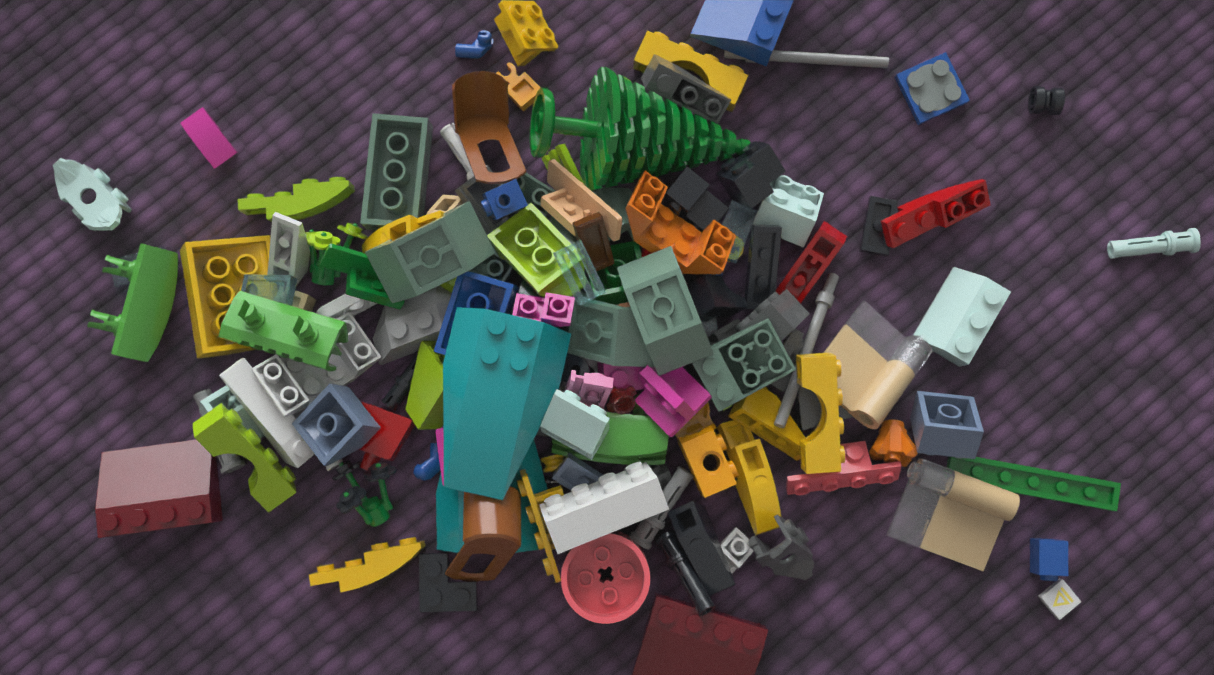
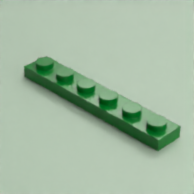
(1041, 482)

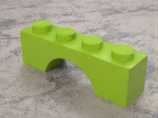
(223, 433)

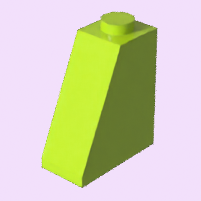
(426, 388)

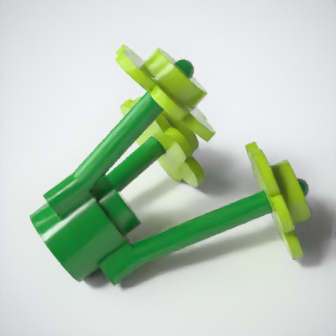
(320, 241)

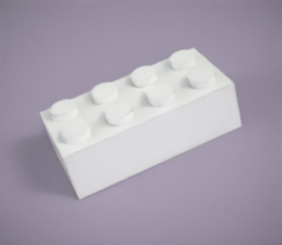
(603, 506)

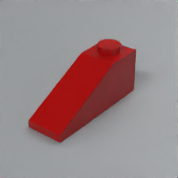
(812, 261)

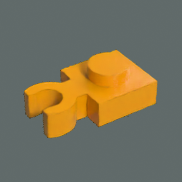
(521, 88)

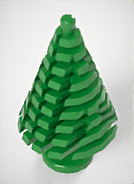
(630, 133)

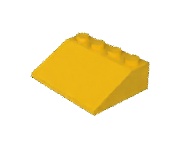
(212, 280)

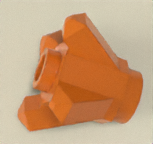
(893, 444)

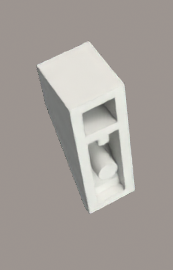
(288, 248)

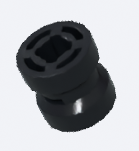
(1045, 100)

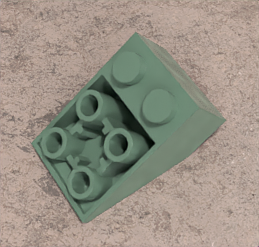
(743, 364)

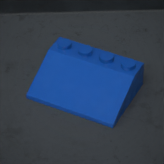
(742, 26)

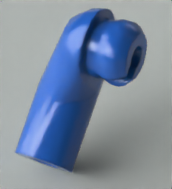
(478, 48)
(430, 467)

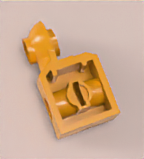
(699, 440)

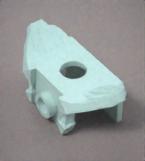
(74, 179)

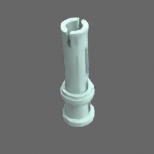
(1166, 243)

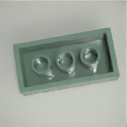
(396, 169)

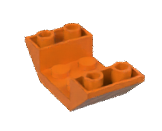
(658, 228)

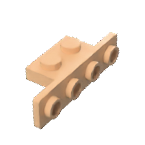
(575, 201)

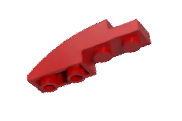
(935, 209)

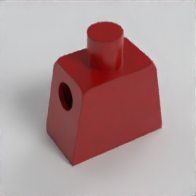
(388, 439)

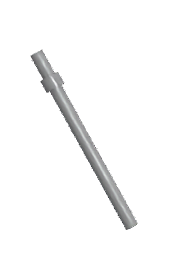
(821, 58)
(824, 302)

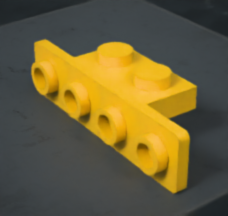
(535, 515)

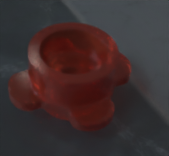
(623, 405)

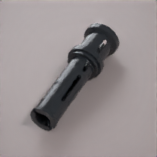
(681, 565)

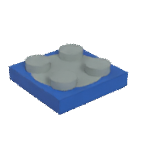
(932, 88)

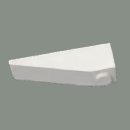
(265, 414)

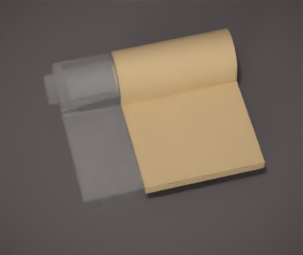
(875, 364)
(951, 513)

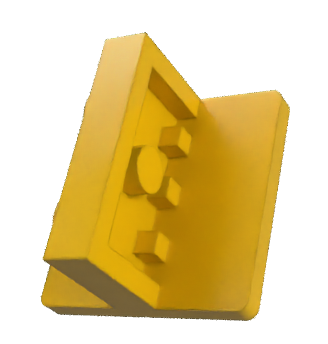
(524, 30)

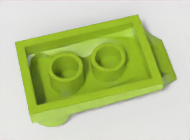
(529, 245)

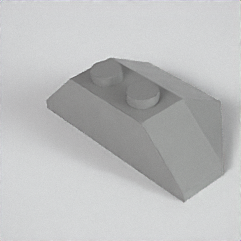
(403, 330)

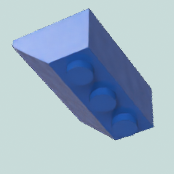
(475, 291)

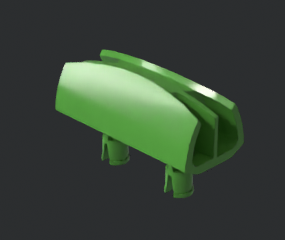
(146, 304)
(283, 330)
(628, 440)

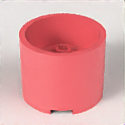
(606, 599)

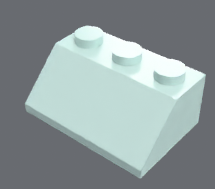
(962, 315)

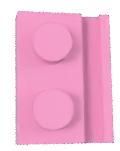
(591, 388)

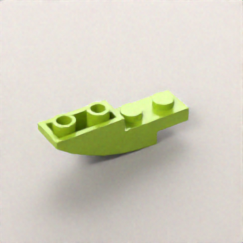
(307, 199)

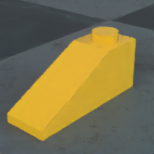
(758, 415)

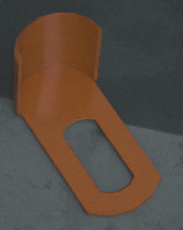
(483, 115)
(488, 528)

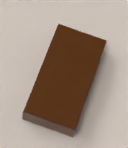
(594, 237)

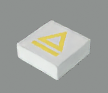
(1059, 599)

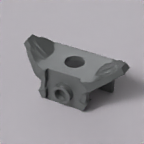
(798, 564)

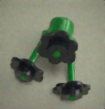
(374, 510)

